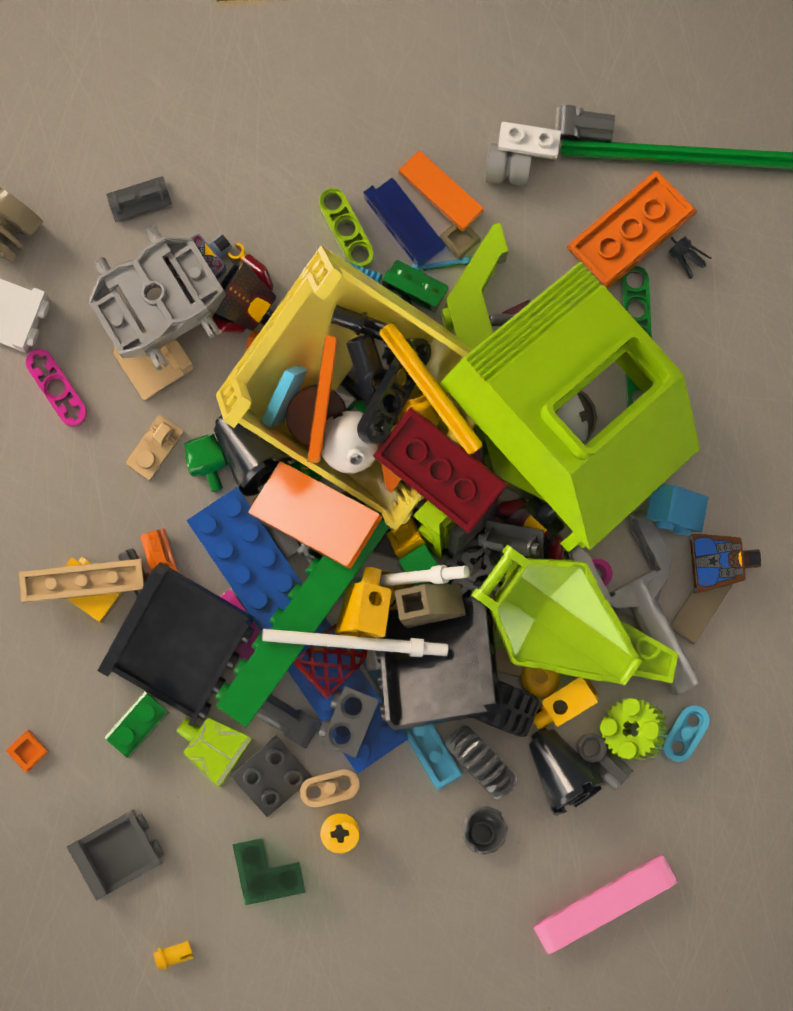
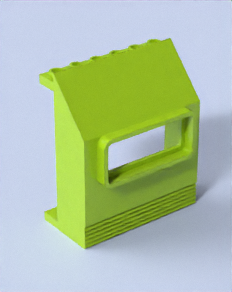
(539, 364)

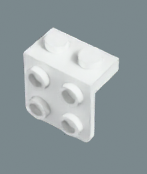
(20, 315)

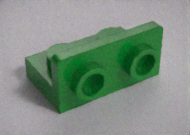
(415, 284)

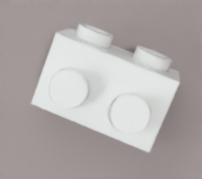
(529, 140)

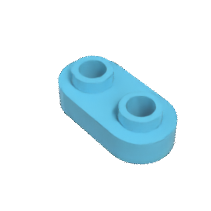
(686, 734)

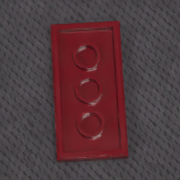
(440, 470)

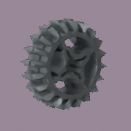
(481, 762)

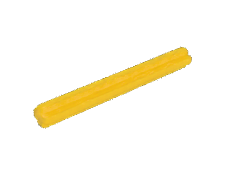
(430, 388)

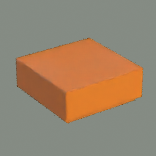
(27, 751)

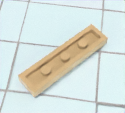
(81, 580)

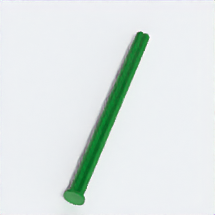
(677, 154)

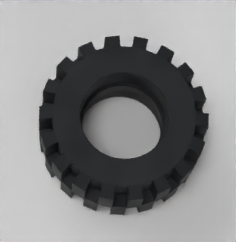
(517, 711)

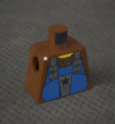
(719, 561)

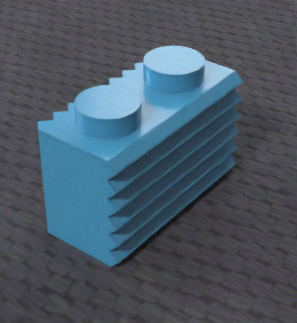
(677, 509)

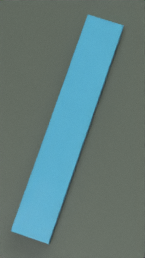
(428, 747)

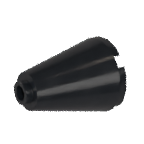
(248, 456)
(562, 771)

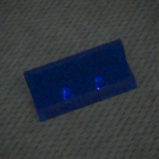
(404, 222)

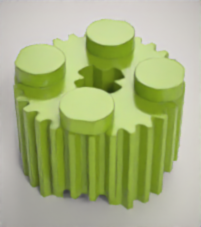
(618, 724)

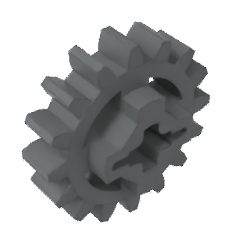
(464, 558)

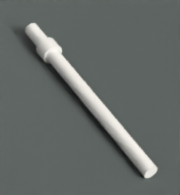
(437, 575)
(415, 647)

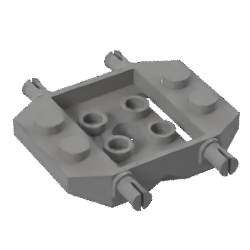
(170, 313)

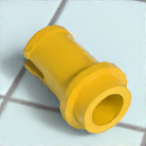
(172, 955)

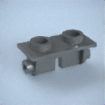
(139, 199)
(523, 539)

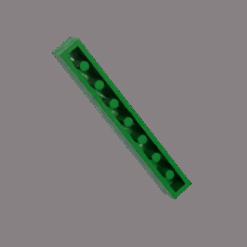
(304, 613)

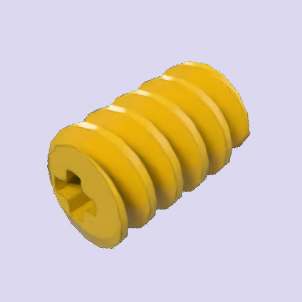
(331, 842)

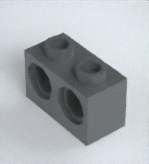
(356, 724)

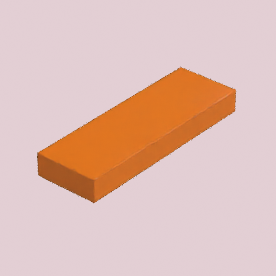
(441, 191)

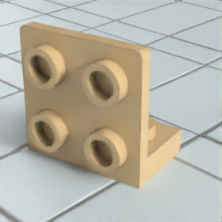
(145, 375)

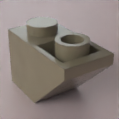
(429, 604)

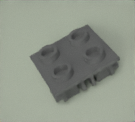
(271, 776)

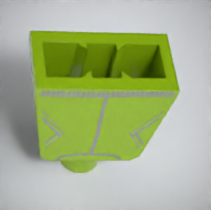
(214, 747)

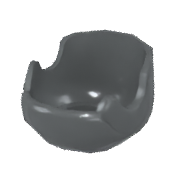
(484, 830)

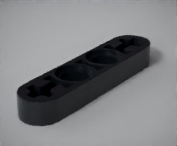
(398, 394)

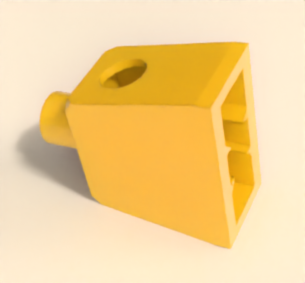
(365, 607)
(578, 695)

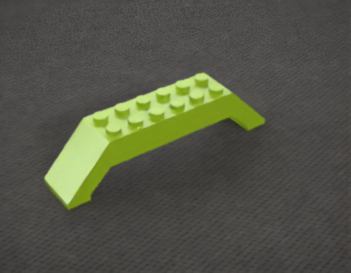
(469, 321)

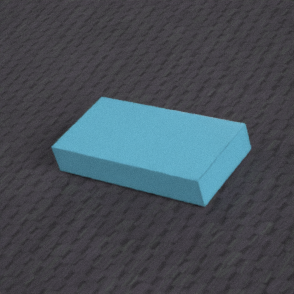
(285, 391)

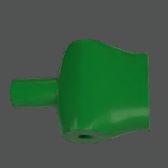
(205, 458)

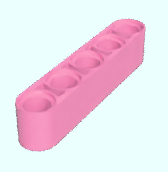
(605, 904)

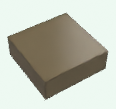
(459, 242)

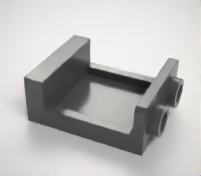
(116, 854)

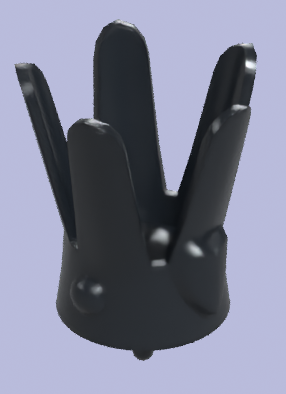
(684, 247)

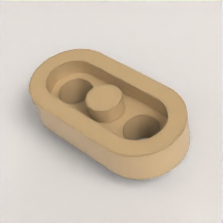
(329, 788)

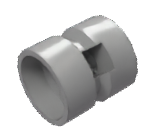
(507, 165)

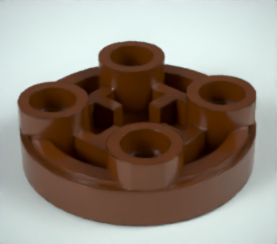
(301, 412)

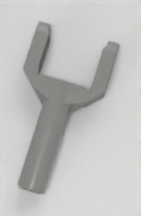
(641, 596)

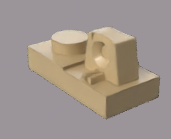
(154, 447)

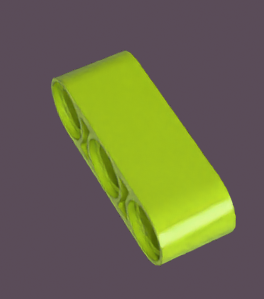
(341, 216)

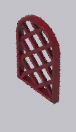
(340, 680)

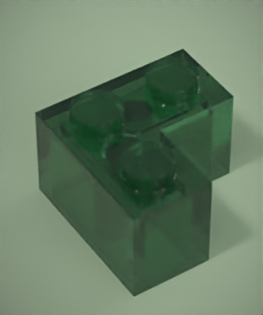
(259, 880)

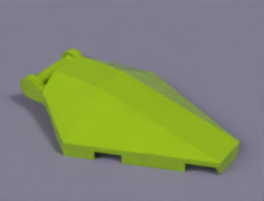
(558, 619)

